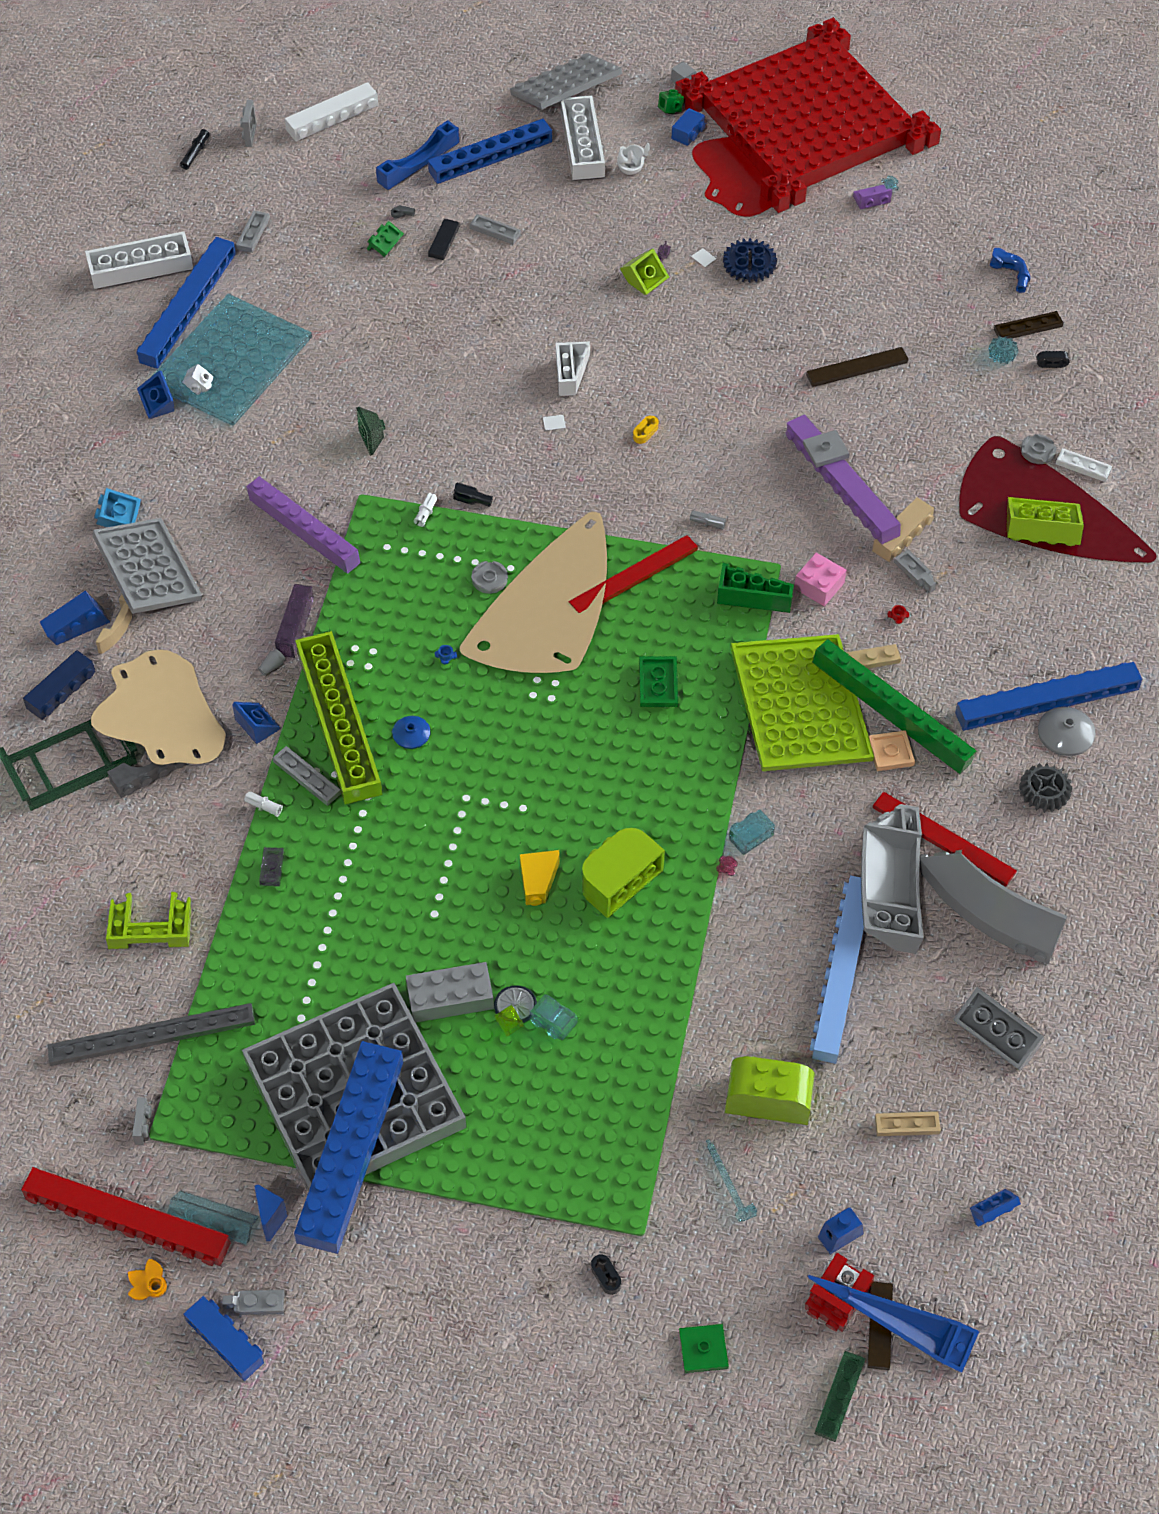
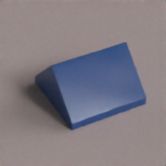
(156, 396)
(254, 720)
(271, 1210)

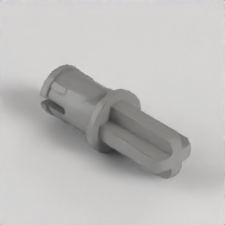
(708, 519)

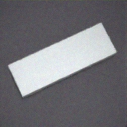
(1083, 465)

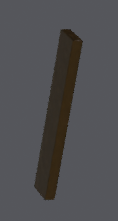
(857, 366)

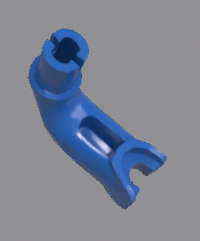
(1007, 260)

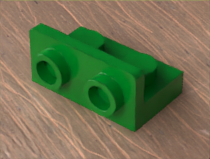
(385, 239)

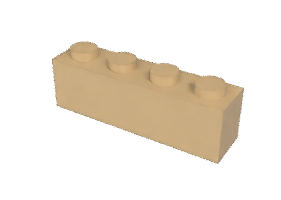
(912, 521)

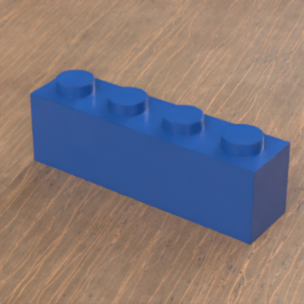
(224, 1338)

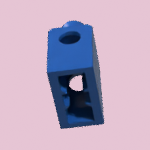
(844, 1229)

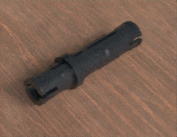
(197, 144)

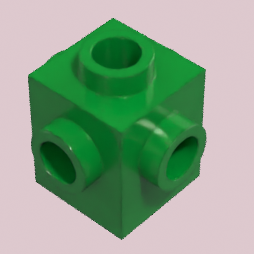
(670, 101)

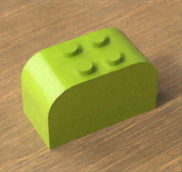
(620, 869)
(770, 1090)

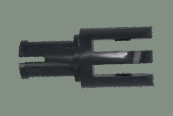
(470, 495)

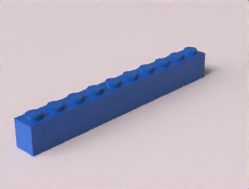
(186, 302)
(1048, 695)

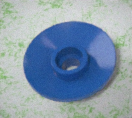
(411, 738)

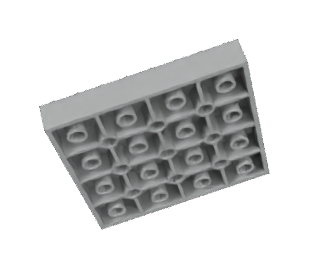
(309, 1065)

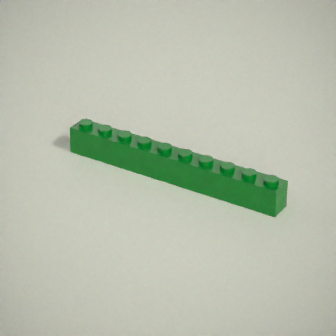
(894, 706)

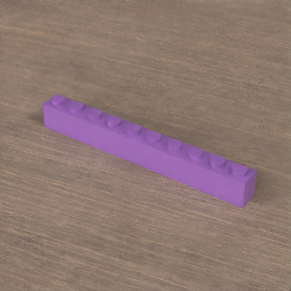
(848, 486)

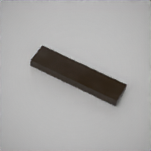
(1029, 325)
(879, 1337)

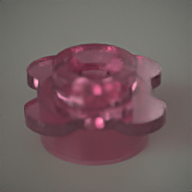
(728, 861)

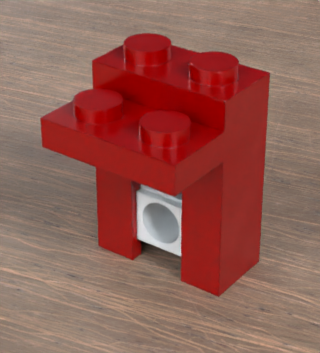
(829, 1307)

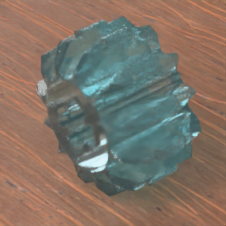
(1003, 349)

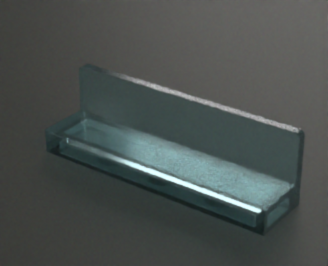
(213, 1215)

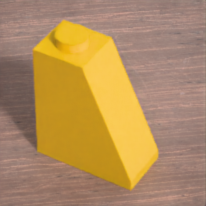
(538, 875)

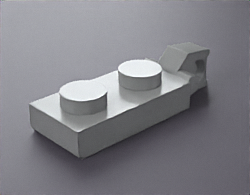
(915, 570)
(255, 1302)

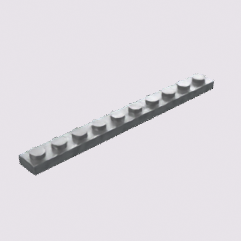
(150, 1034)

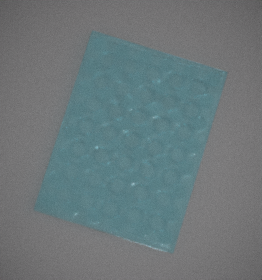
(241, 351)

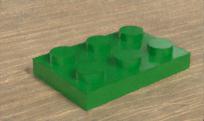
(658, 681)

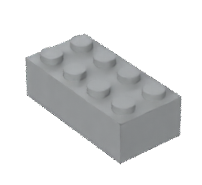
(449, 992)

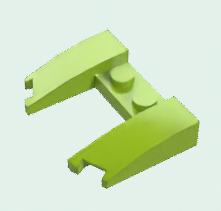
(123, 932)

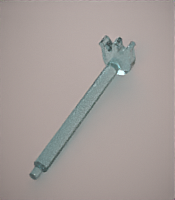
(743, 1213)

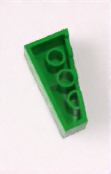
(753, 590)

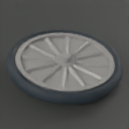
(517, 996)

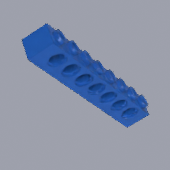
(490, 151)

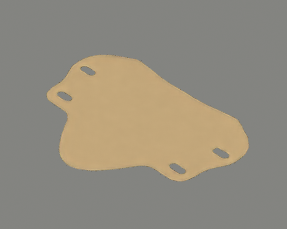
(161, 710)

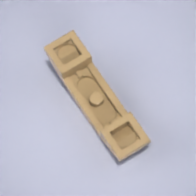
(110, 637)

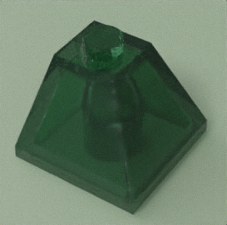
(370, 428)

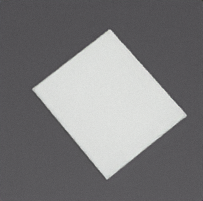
(703, 257)
(554, 422)

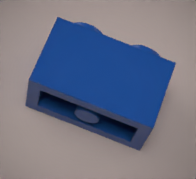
(688, 127)

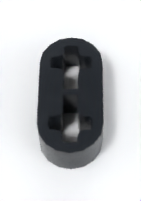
(1053, 359)
(602, 1276)

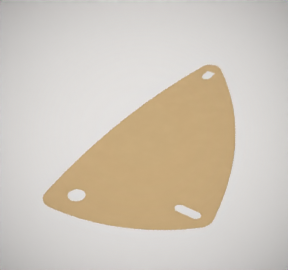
(534, 612)

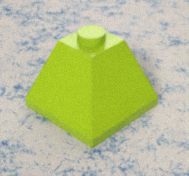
(645, 272)

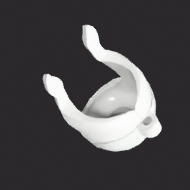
(631, 159)

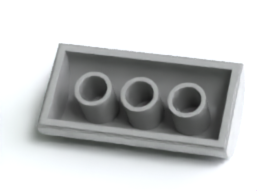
(999, 1029)

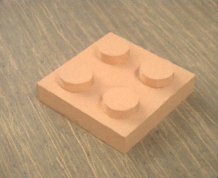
(891, 750)

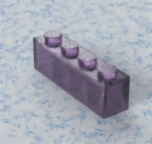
(294, 619)

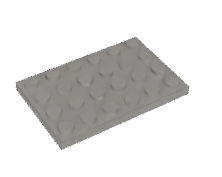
(565, 81)
(146, 565)

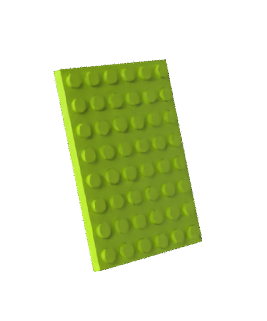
(796, 708)

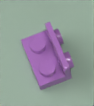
(872, 196)

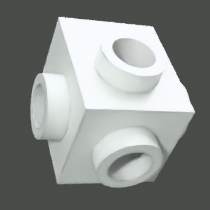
(198, 379)

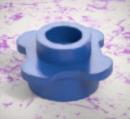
(445, 649)

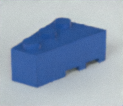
(74, 619)

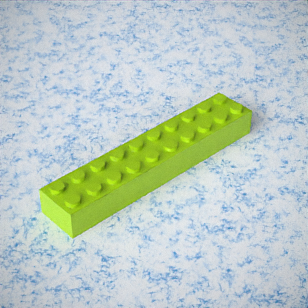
(338, 718)

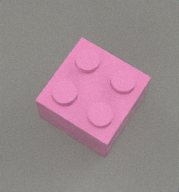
(820, 579)

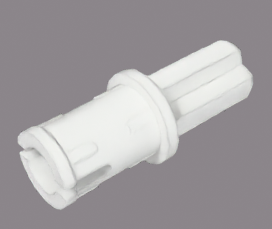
(425, 509)
(263, 803)

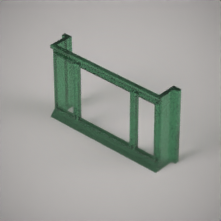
(73, 785)

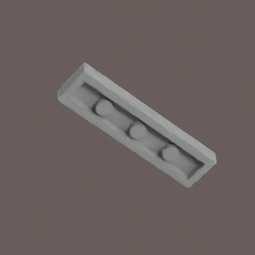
(306, 775)

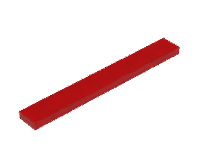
(637, 573)
(951, 842)

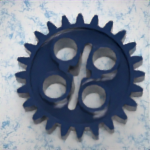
(762, 260)

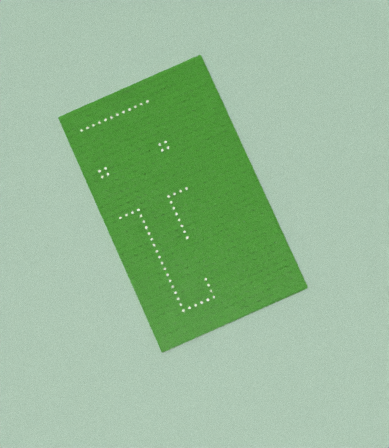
(437, 877)

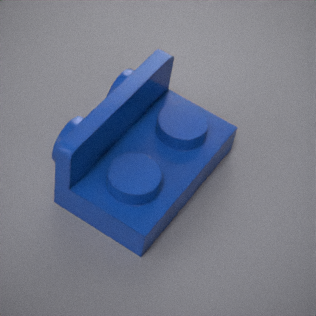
(994, 1206)

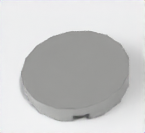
(1038, 449)
(489, 577)

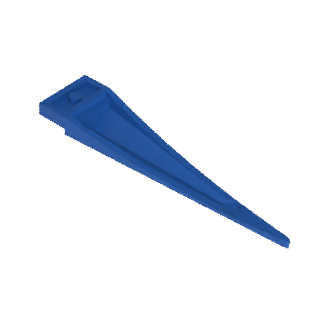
(935, 1335)

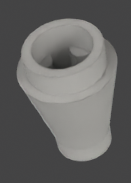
(271, 662)

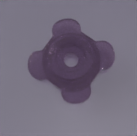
(663, 250)

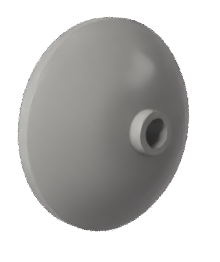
(1065, 738)

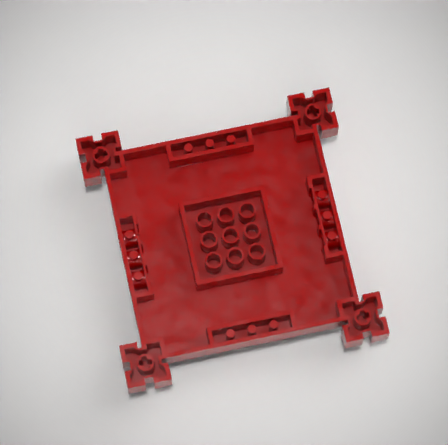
(807, 114)

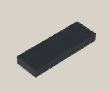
(443, 239)

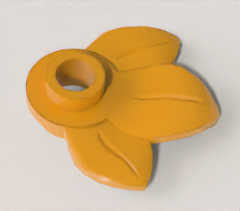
(145, 1280)

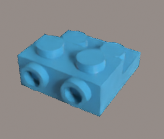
(116, 509)

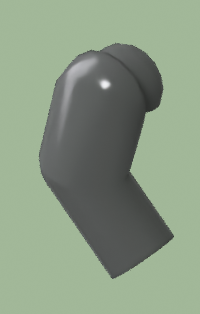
(400, 211)

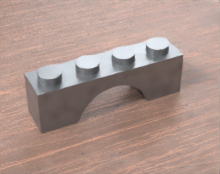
(129, 779)

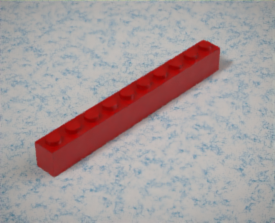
(126, 1216)

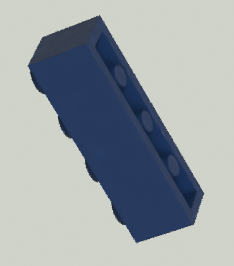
(59, 685)

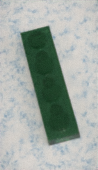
(839, 1396)

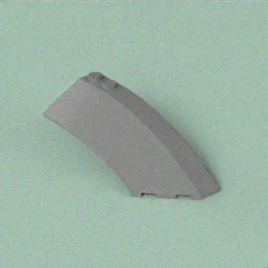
(892, 879)
(992, 907)

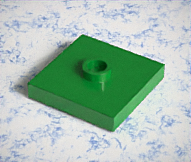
(703, 1348)

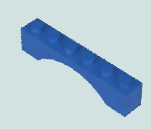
(394, 171)

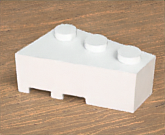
(570, 365)

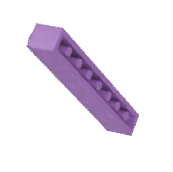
(303, 524)

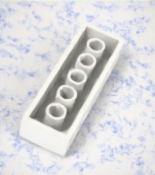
(582, 138)
(139, 260)

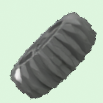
(1047, 792)

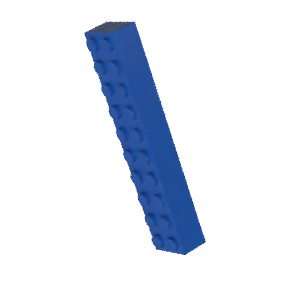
(349, 1148)

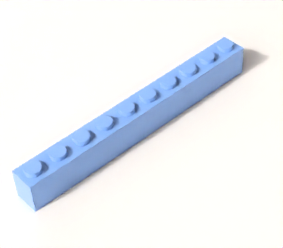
(840, 975)

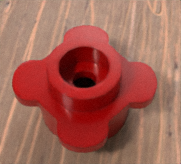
(898, 609)

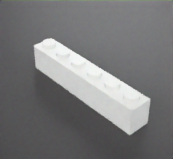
(331, 111)

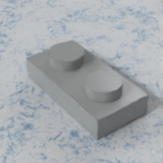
(140, 1129)

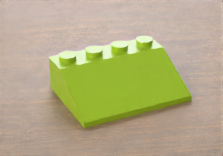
(1044, 521)

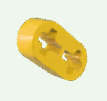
(648, 430)

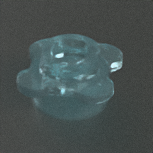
(890, 183)

